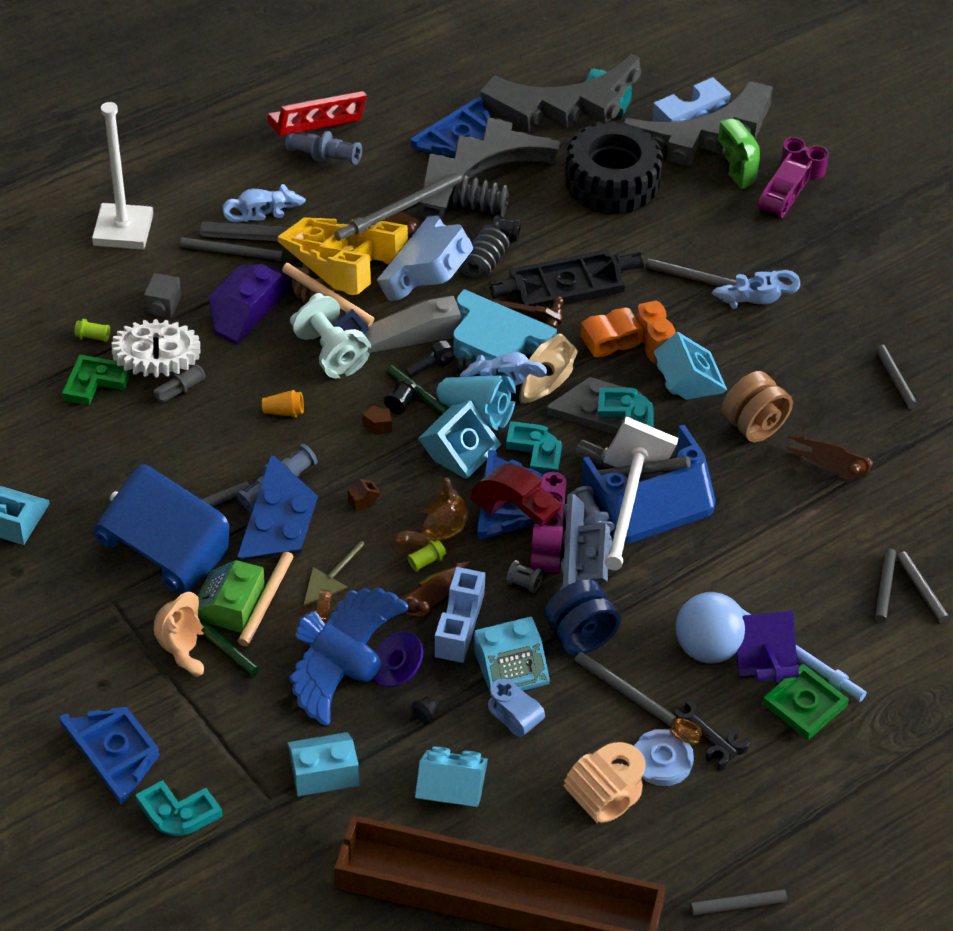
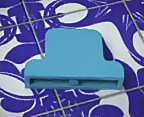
(495, 329)

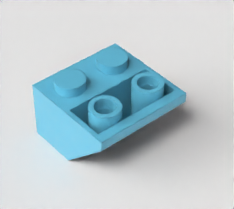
(19, 514)
(451, 776)

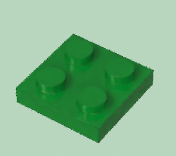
(805, 702)

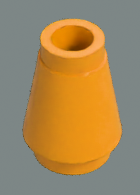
(284, 404)

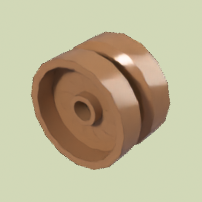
(757, 406)

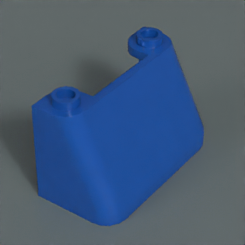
(165, 527)

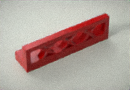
(317, 113)

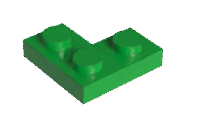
(89, 374)

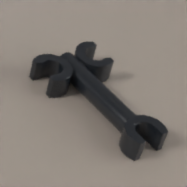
(721, 748)

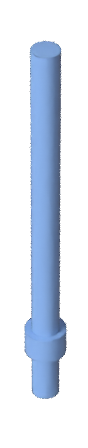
(836, 678)

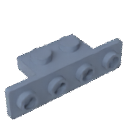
(584, 546)

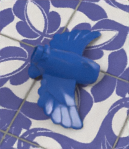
(340, 648)

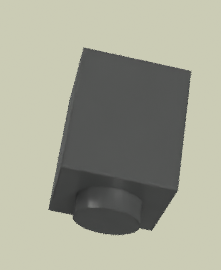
(162, 295)

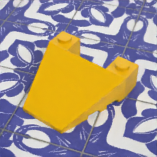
(343, 262)

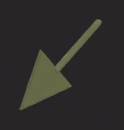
(322, 581)

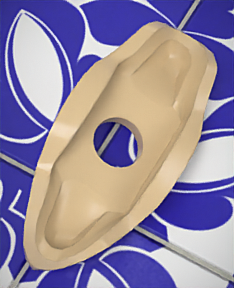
(558, 355)

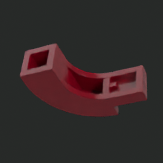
(518, 487)

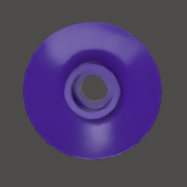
(399, 657)

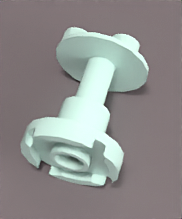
(341, 349)

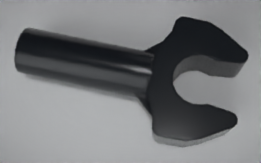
(439, 355)

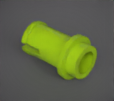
(91, 330)
(427, 555)

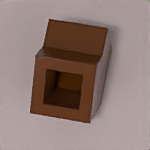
(377, 420)
(363, 494)

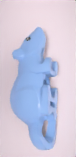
(258, 203)
(761, 289)
(511, 364)

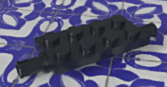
(571, 278)

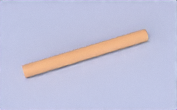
(317, 287)
(265, 599)

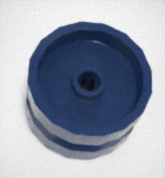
(582, 617)

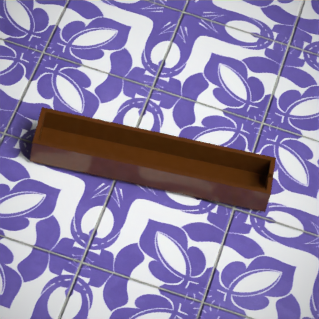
(490, 882)

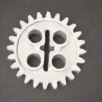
(135, 348)

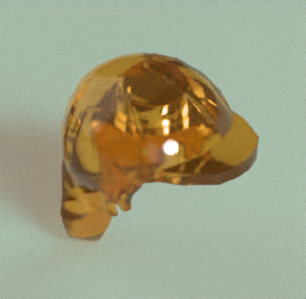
(445, 518)

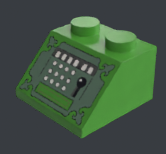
(231, 595)

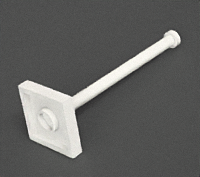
(120, 223)
(633, 446)

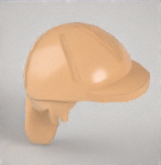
(177, 630)

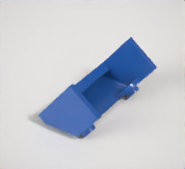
(659, 501)

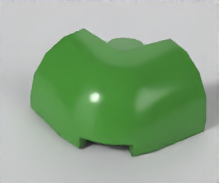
(740, 151)

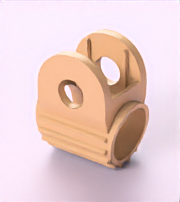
(604, 787)

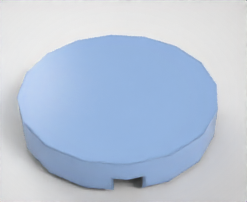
(665, 756)

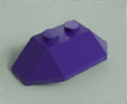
(246, 299)

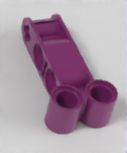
(796, 168)
(548, 538)

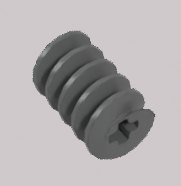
(481, 196)
(486, 252)

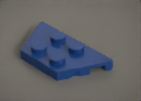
(443, 135)
(279, 514)
(508, 516)
(113, 747)

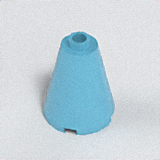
(488, 394)

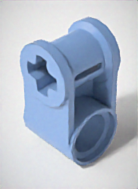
(515, 711)

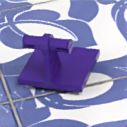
(768, 647)

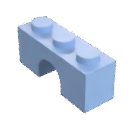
(706, 99)
(458, 622)

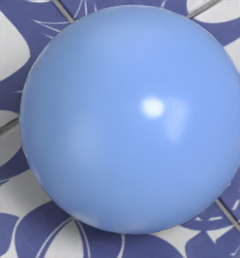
(710, 627)

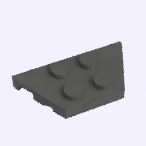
(581, 406)

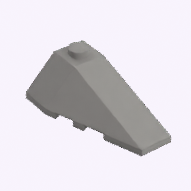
(415, 324)

